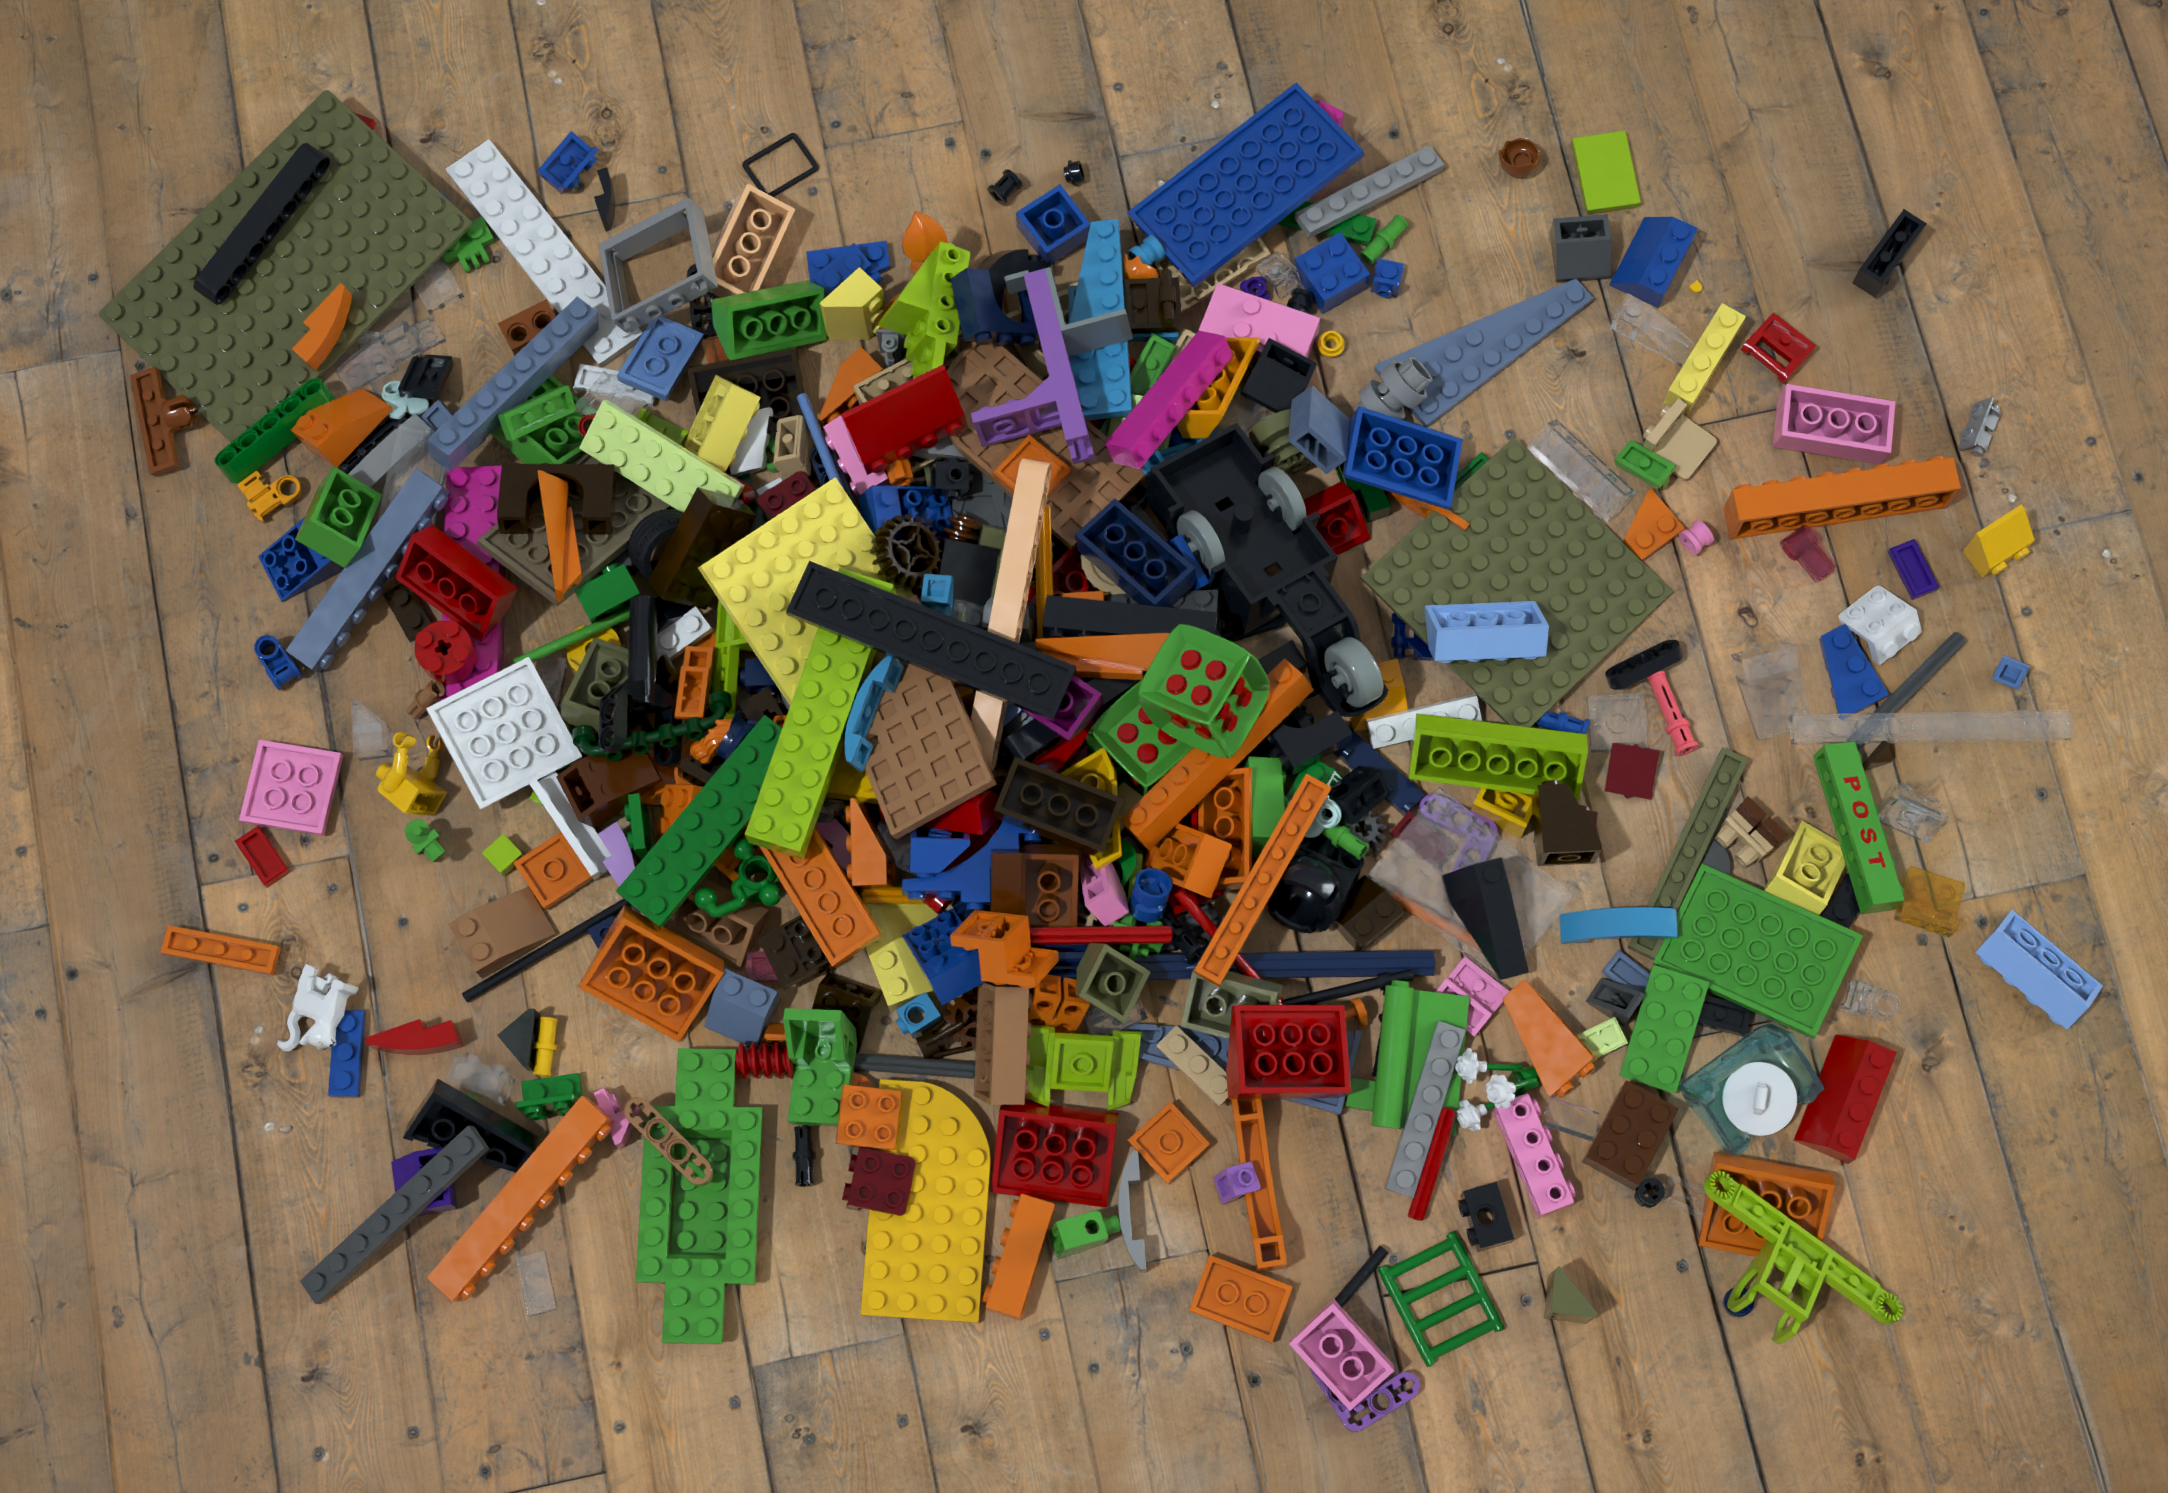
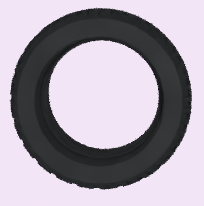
(647, 535)

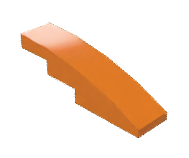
(696, 678)

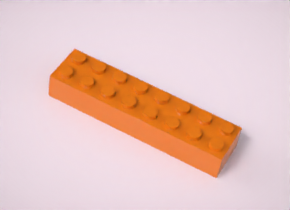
(1841, 497)

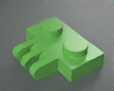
(471, 246)

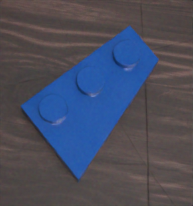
(875, 252)

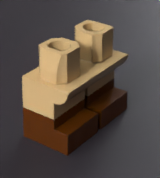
(1758, 843)

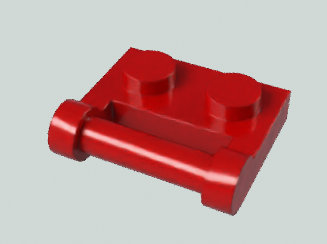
(1784, 341)

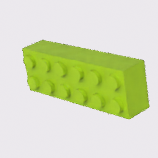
(1495, 755)

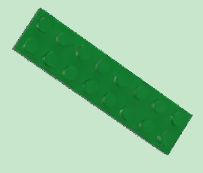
(702, 829)

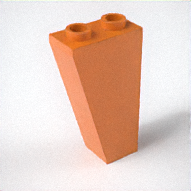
(1549, 1041)

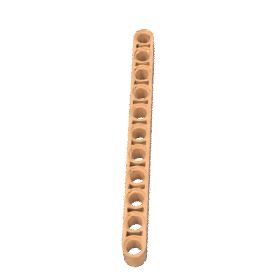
(1013, 589)

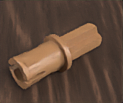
(425, 698)

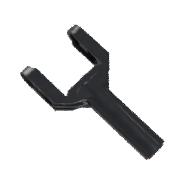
(640, 688)

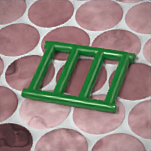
(1415, 1327)

